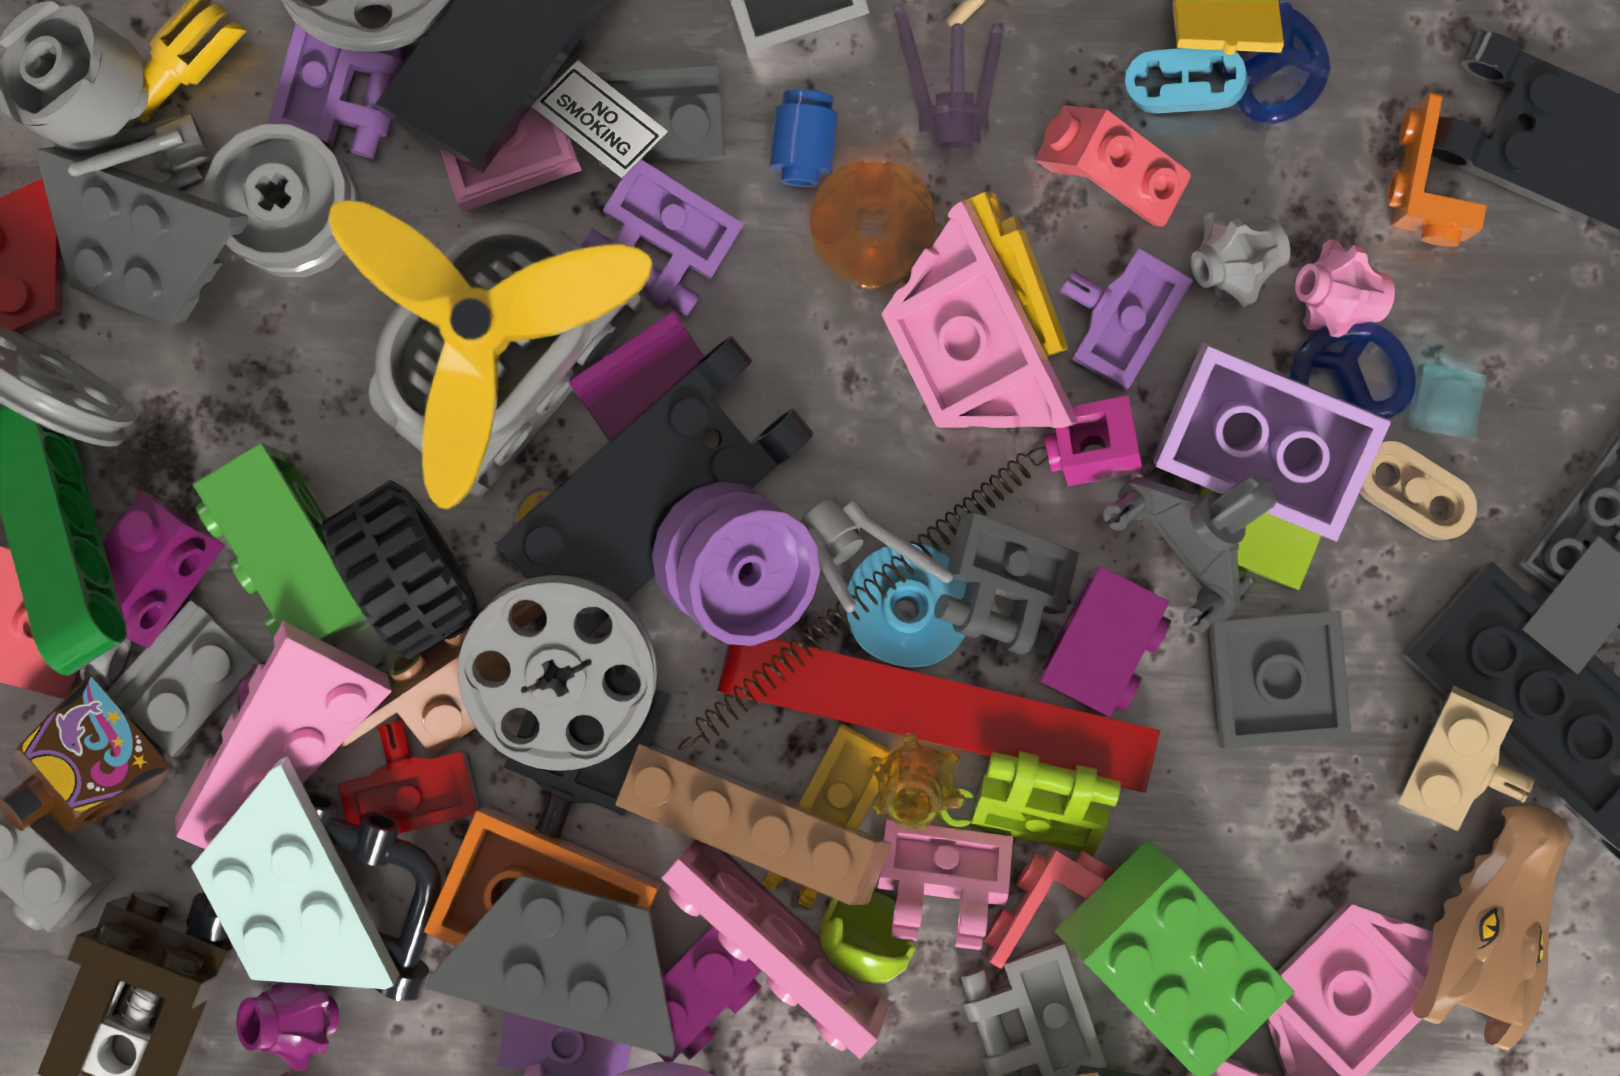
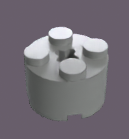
(69, 76)

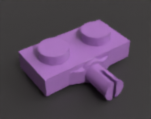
(1126, 316)

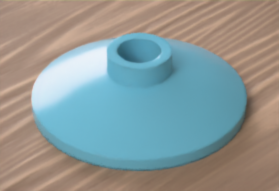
(887, 636)

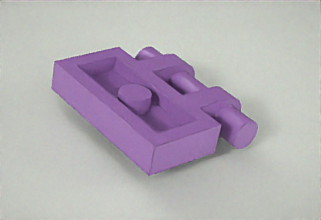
(316, 89)
(674, 221)

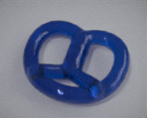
(1268, 63)
(1347, 368)

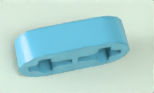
(1186, 95)

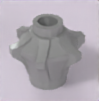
(1239, 255)

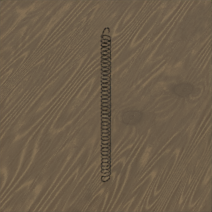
(746, 691)

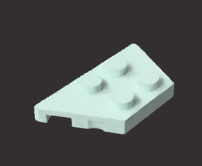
(289, 893)

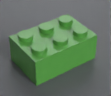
(279, 543)
(1175, 960)

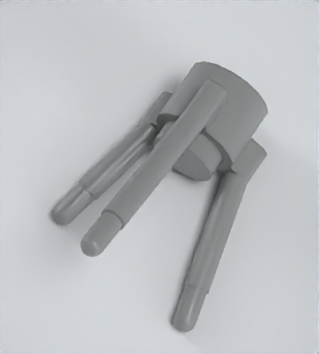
(171, 142)
(837, 540)

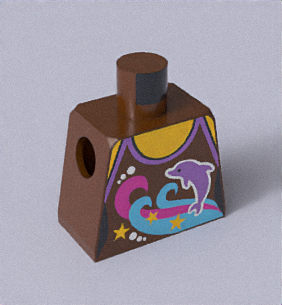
(82, 763)

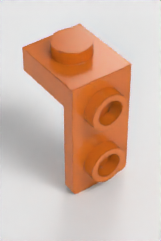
(1439, 218)

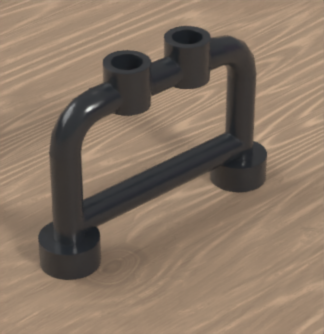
(374, 844)

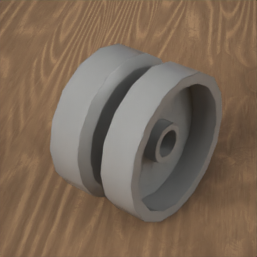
(262, 169)

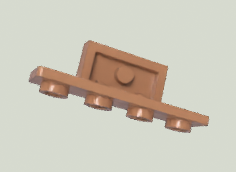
(428, 687)

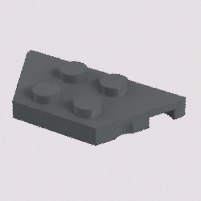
(135, 237)
(565, 963)

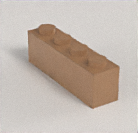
(754, 824)

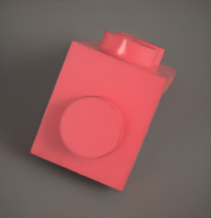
(1116, 159)
(1080, 876)

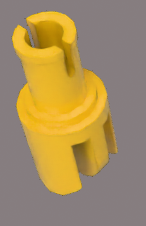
(187, 49)

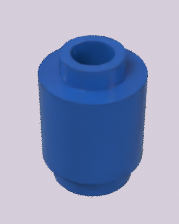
(804, 137)

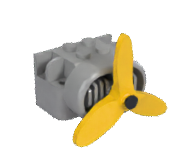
(485, 334)

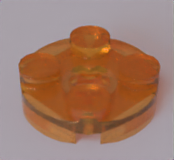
(875, 188)

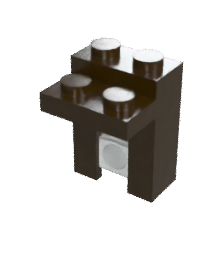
(161, 958)

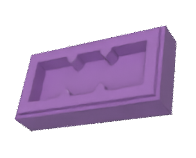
(559, 1049)

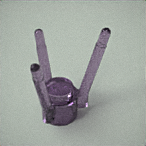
(955, 117)

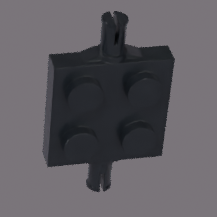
(598, 782)

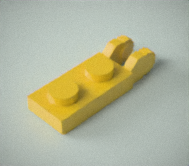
(839, 789)

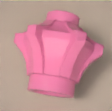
(1343, 290)

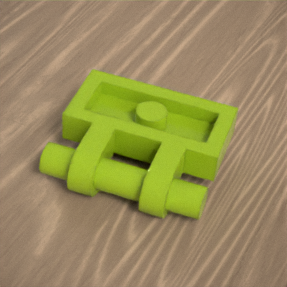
(1044, 802)

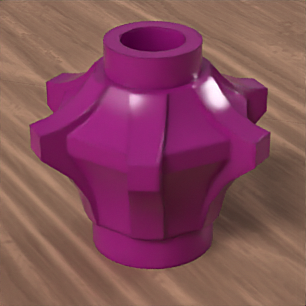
(288, 1022)

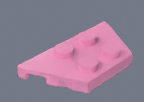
(972, 338)
(1350, 994)

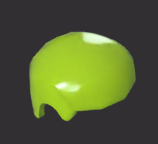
(861, 941)

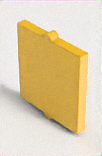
(1228, 25)

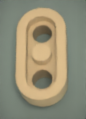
(1413, 489)

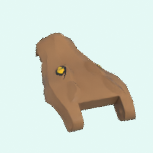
(1496, 932)

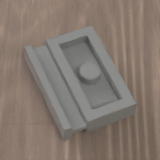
(183, 678)

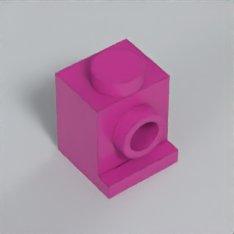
(1102, 424)

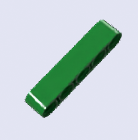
(56, 545)

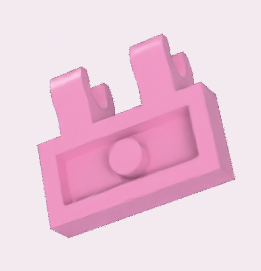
(945, 865)

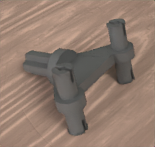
(1200, 532)

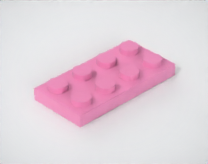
(779, 943)

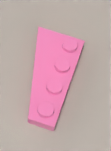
(296, 708)

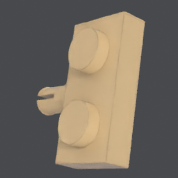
(1462, 761)

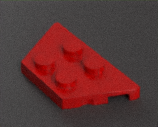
(28, 260)

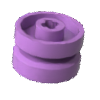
(736, 563)

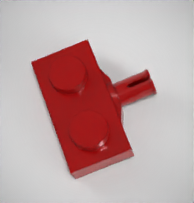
(411, 788)

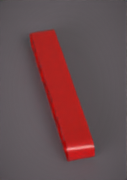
(943, 711)

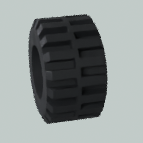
(399, 569)

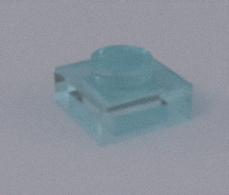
(1447, 401)

